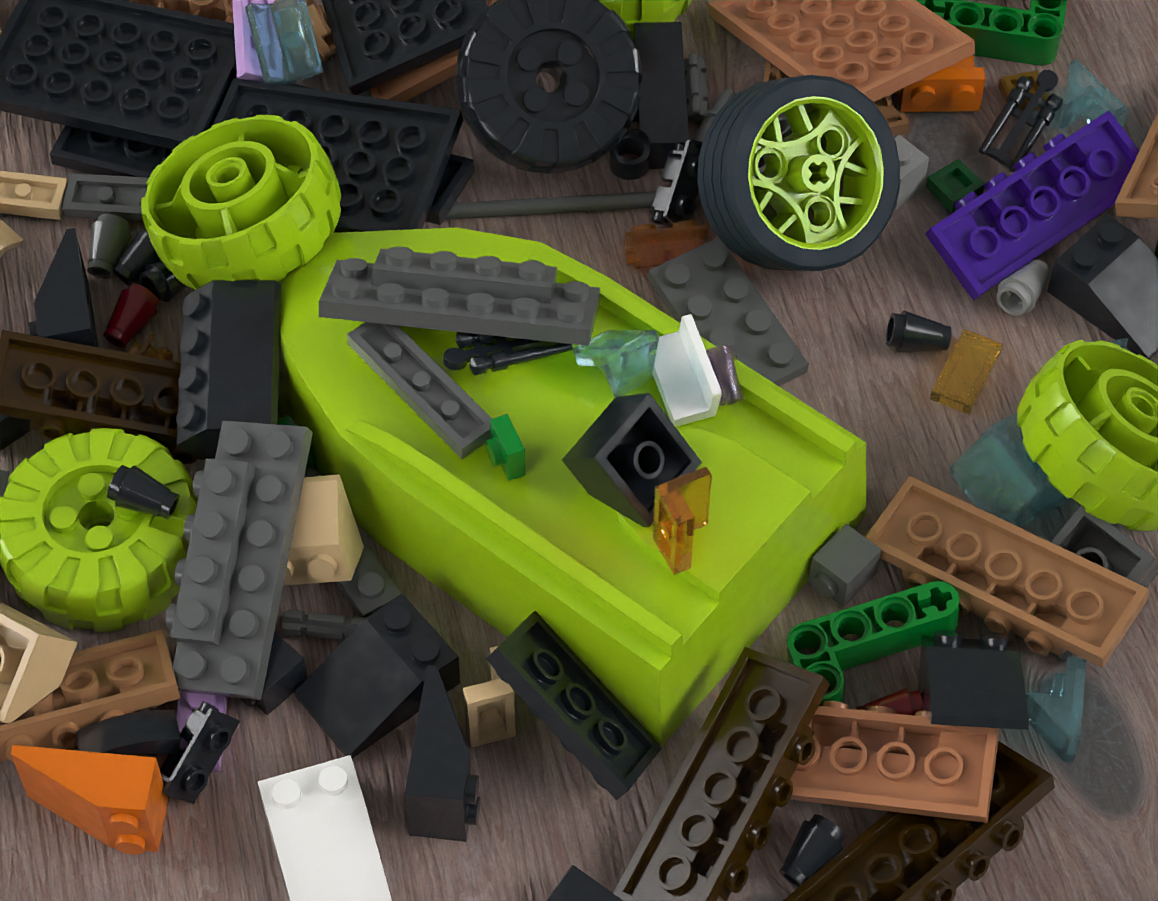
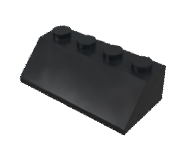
(228, 360)

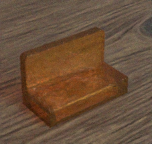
(678, 511)

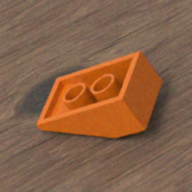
(100, 793)

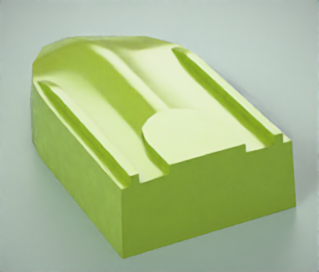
(541, 541)

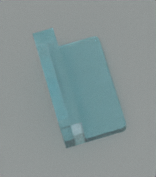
(284, 41)

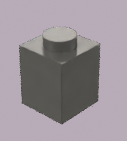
(844, 565)

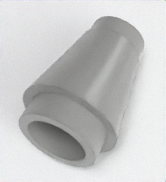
(1022, 289)

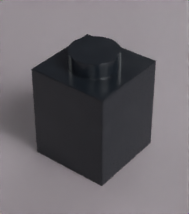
(284, 675)

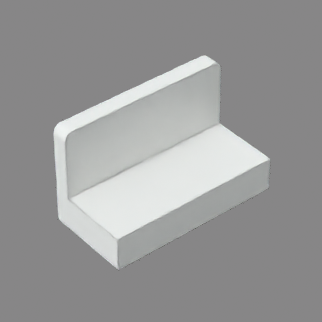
(686, 375)

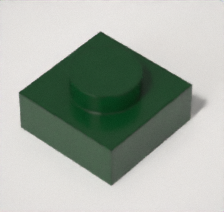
(953, 184)

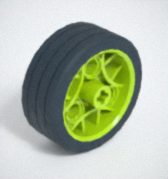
(799, 173)

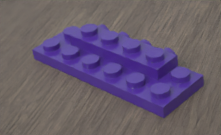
(1035, 205)

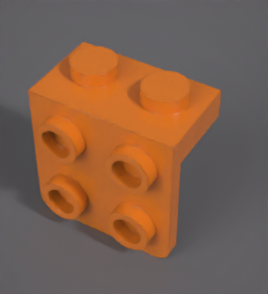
(948, 90)

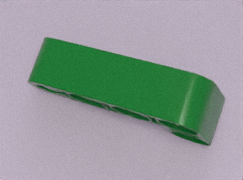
(1007, 32)
(932, 602)

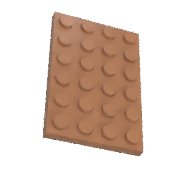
(859, 42)

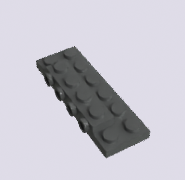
(461, 296)
(237, 558)

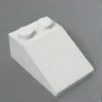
(324, 834)

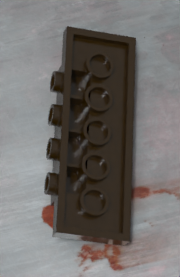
(87, 388)
(728, 785)
(929, 855)

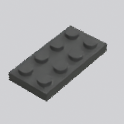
(727, 310)

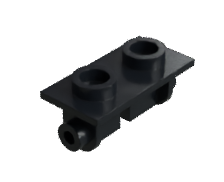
(677, 201)
(208, 736)

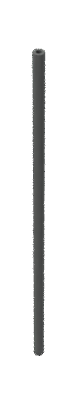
(554, 205)

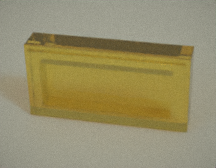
(966, 371)

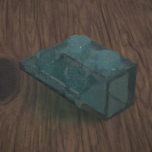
(1004, 478)

